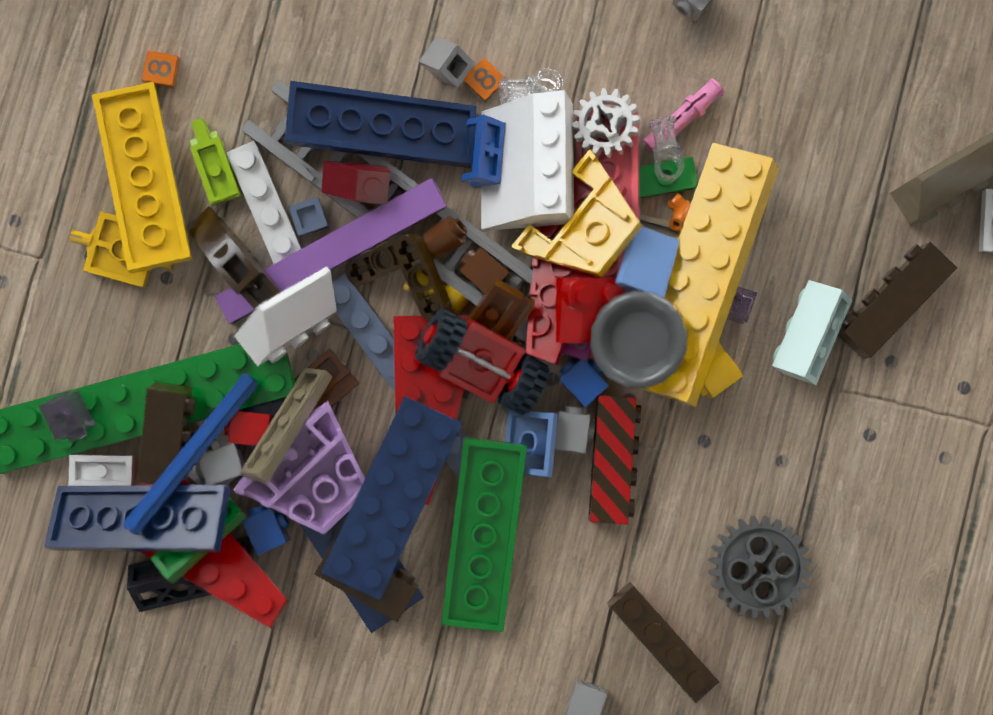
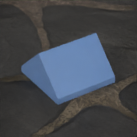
(647, 262)
(539, 434)

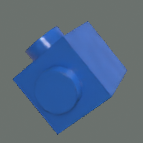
(583, 380)
(266, 528)

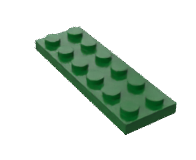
(483, 534)

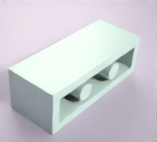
(811, 332)

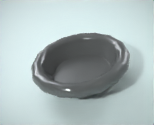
(639, 339)

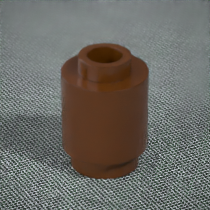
(445, 237)

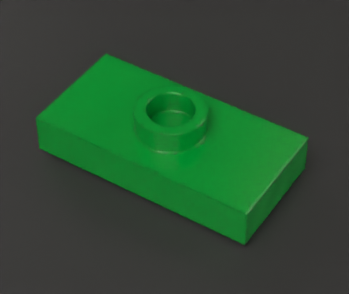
(651, 186)

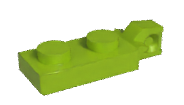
(213, 164)

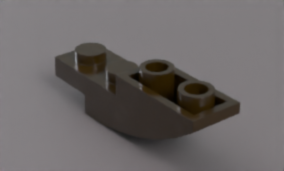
(232, 259)

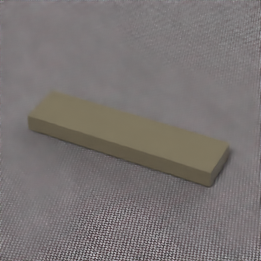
(286, 425)

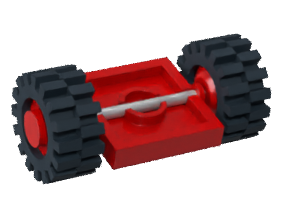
(482, 361)

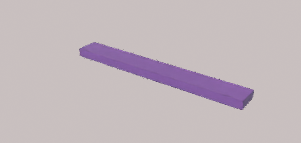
(344, 243)

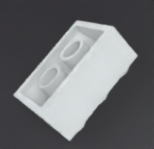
(289, 318)

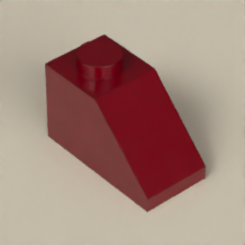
(356, 181)

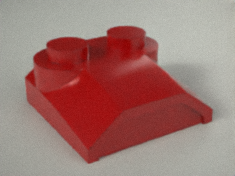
(579, 304)

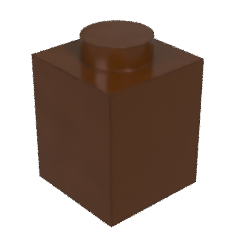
(481, 269)

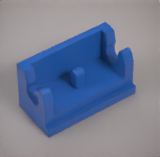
(486, 152)

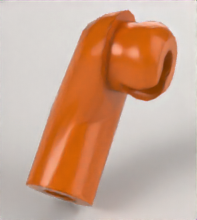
(680, 209)

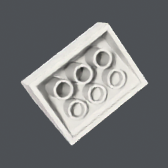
(535, 164)

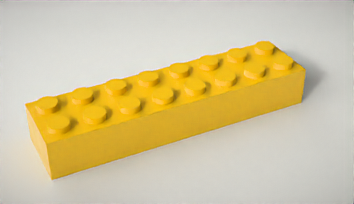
(713, 257)

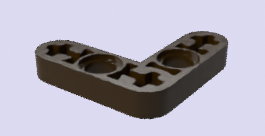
(403, 260)

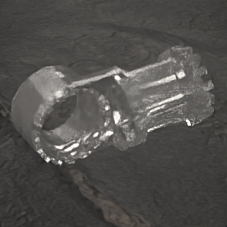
(520, 88)
(666, 147)

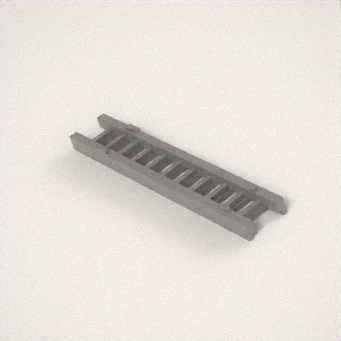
(399, 181)

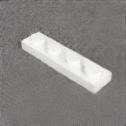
(264, 201)

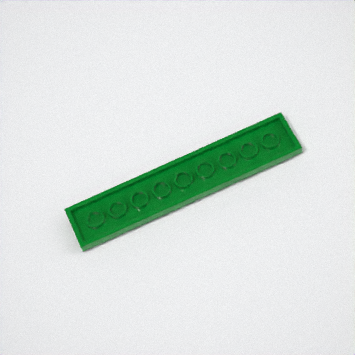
(120, 404)

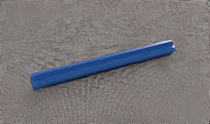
(190, 454)

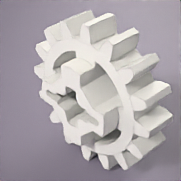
(617, 118)

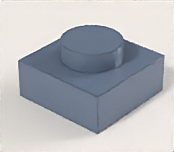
(308, 216)

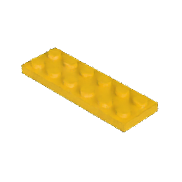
(141, 177)

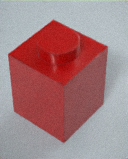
(247, 427)

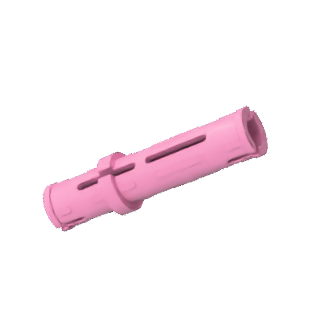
(693, 107)

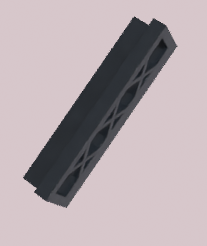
(147, 577)

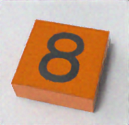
(160, 69)
(483, 79)

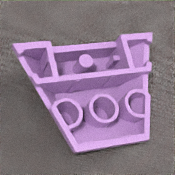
(314, 478)

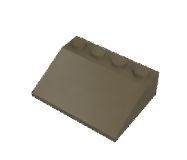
(946, 182)

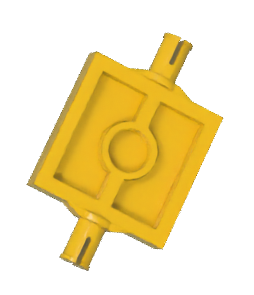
(106, 252)

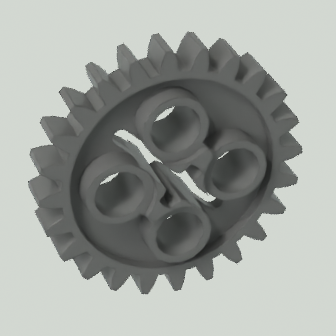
(781, 584)

